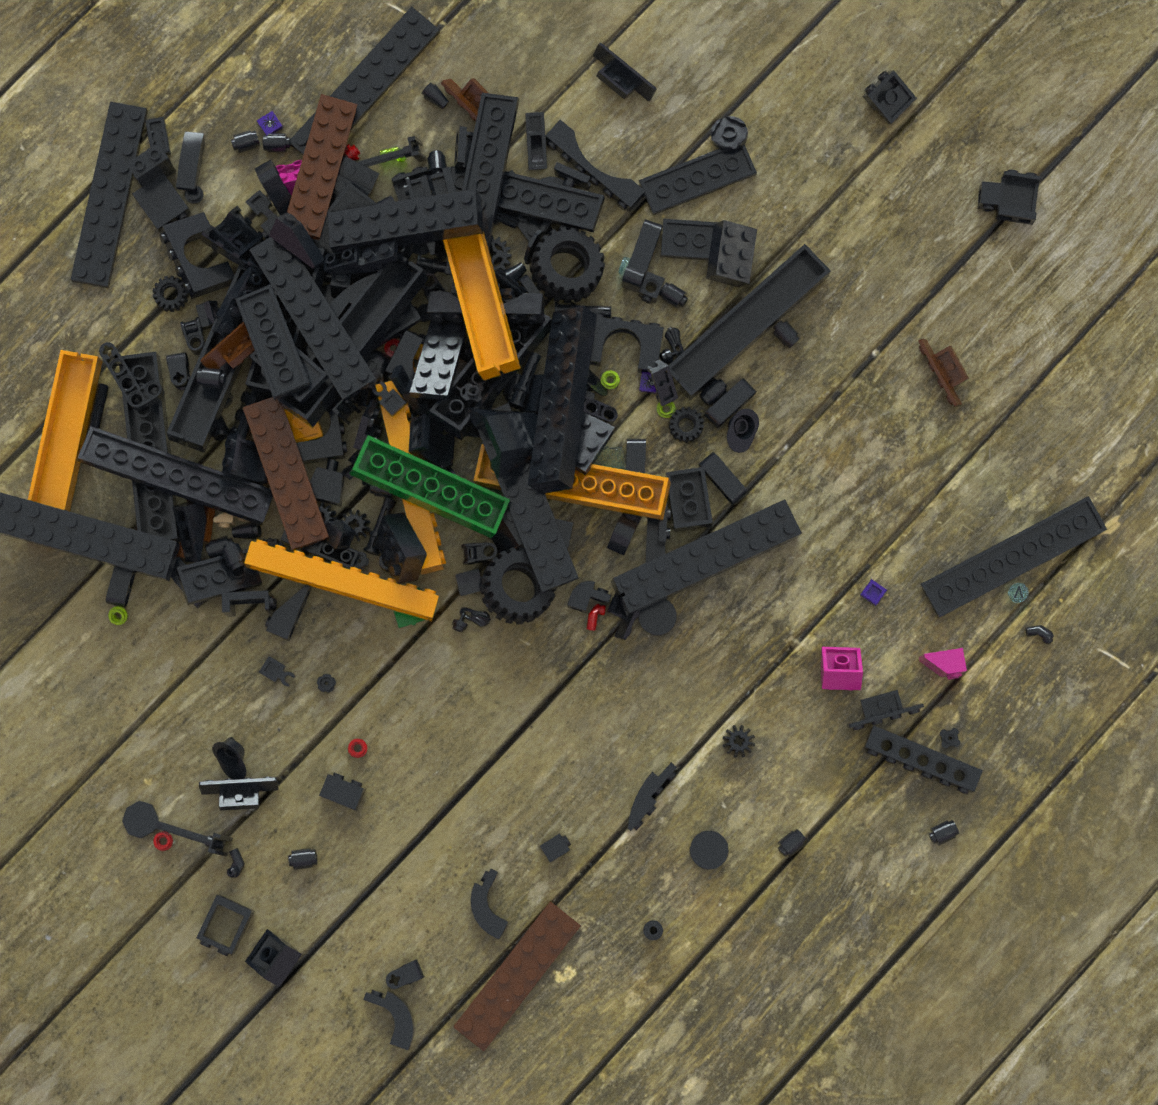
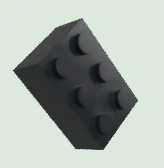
(731, 253)
(689, 499)
(400, 547)

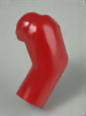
(593, 615)

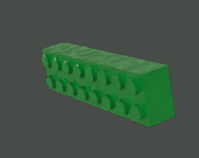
(429, 487)

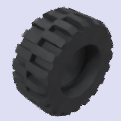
(573, 243)
(498, 599)

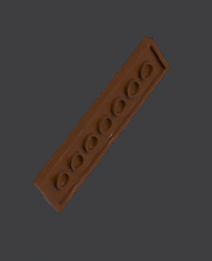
(321, 163)
(286, 473)
(517, 976)

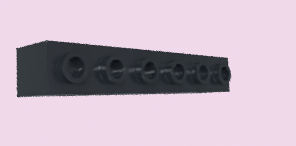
(970, 773)

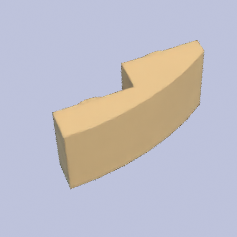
(225, 520)

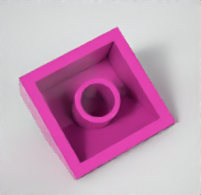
(945, 663)
(841, 668)

